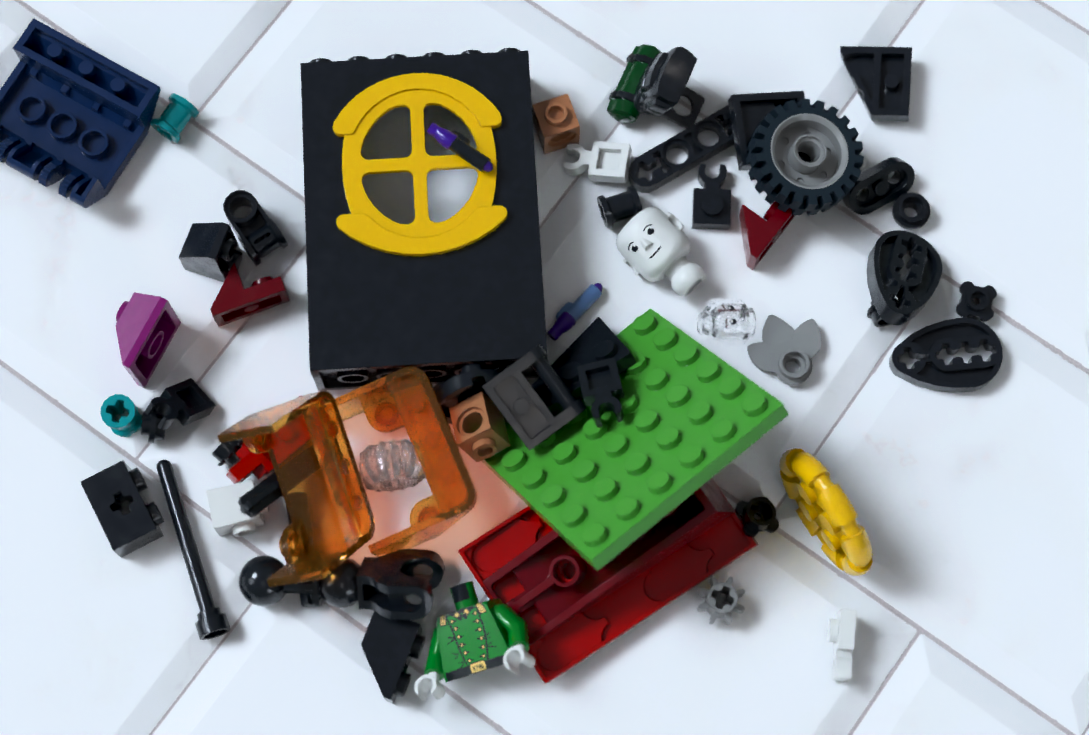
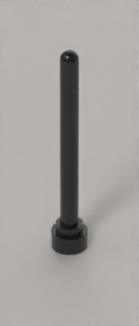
(210, 621)

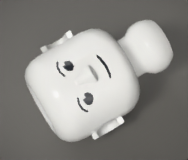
(658, 249)

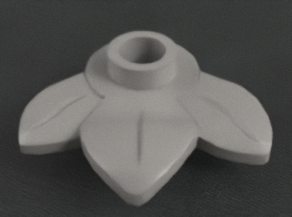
(785, 345)

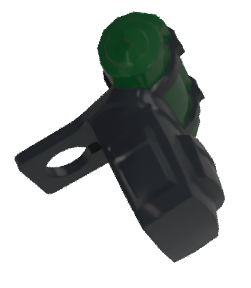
(654, 86)

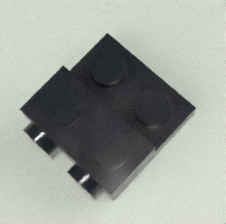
(749, 111)

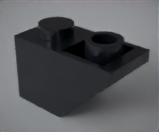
(210, 250)
(389, 649)

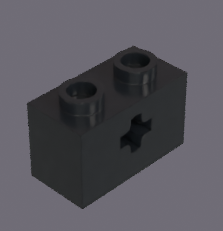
(107, 492)

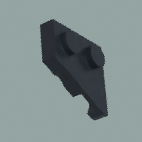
(881, 79)

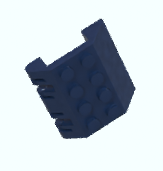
(72, 115)

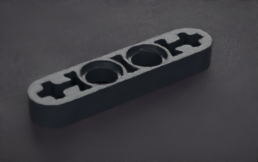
(688, 141)

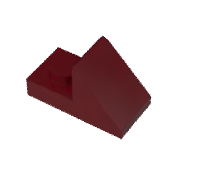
(761, 233)
(237, 302)

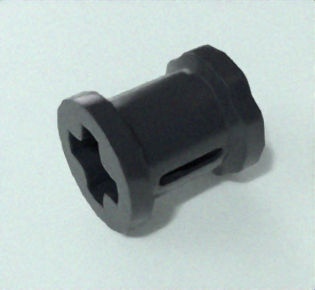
(619, 206)

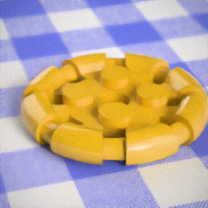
(826, 511)

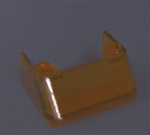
(410, 401)
(316, 480)

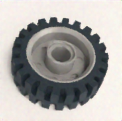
(823, 138)

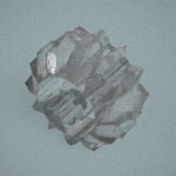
(390, 466)

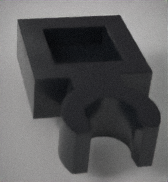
(711, 204)
(601, 388)
(181, 402)

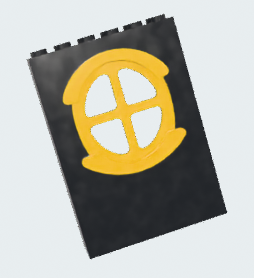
(424, 288)

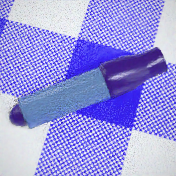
(572, 312)

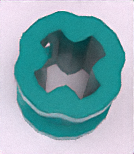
(174, 117)
(115, 406)

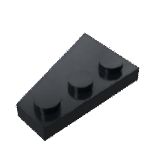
(591, 346)

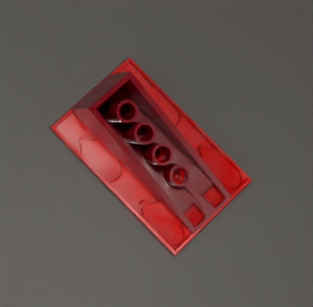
(579, 609)

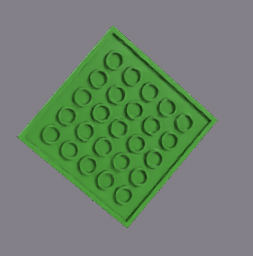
(679, 428)

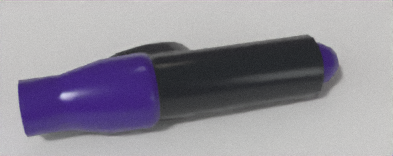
(460, 146)

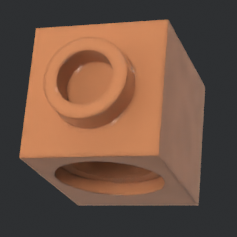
(555, 123)
(479, 427)

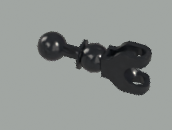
(375, 584)

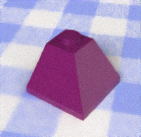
(144, 333)

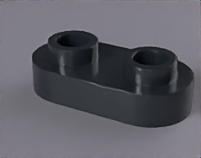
(877, 188)

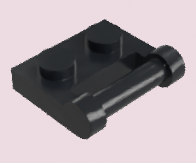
(523, 405)

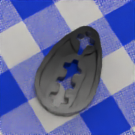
(886, 282)
(949, 335)

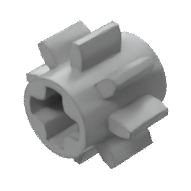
(732, 598)

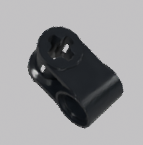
(256, 231)

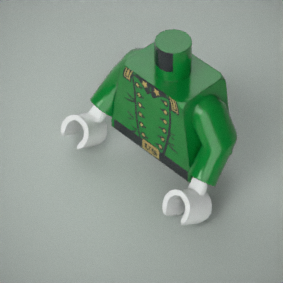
(473, 641)

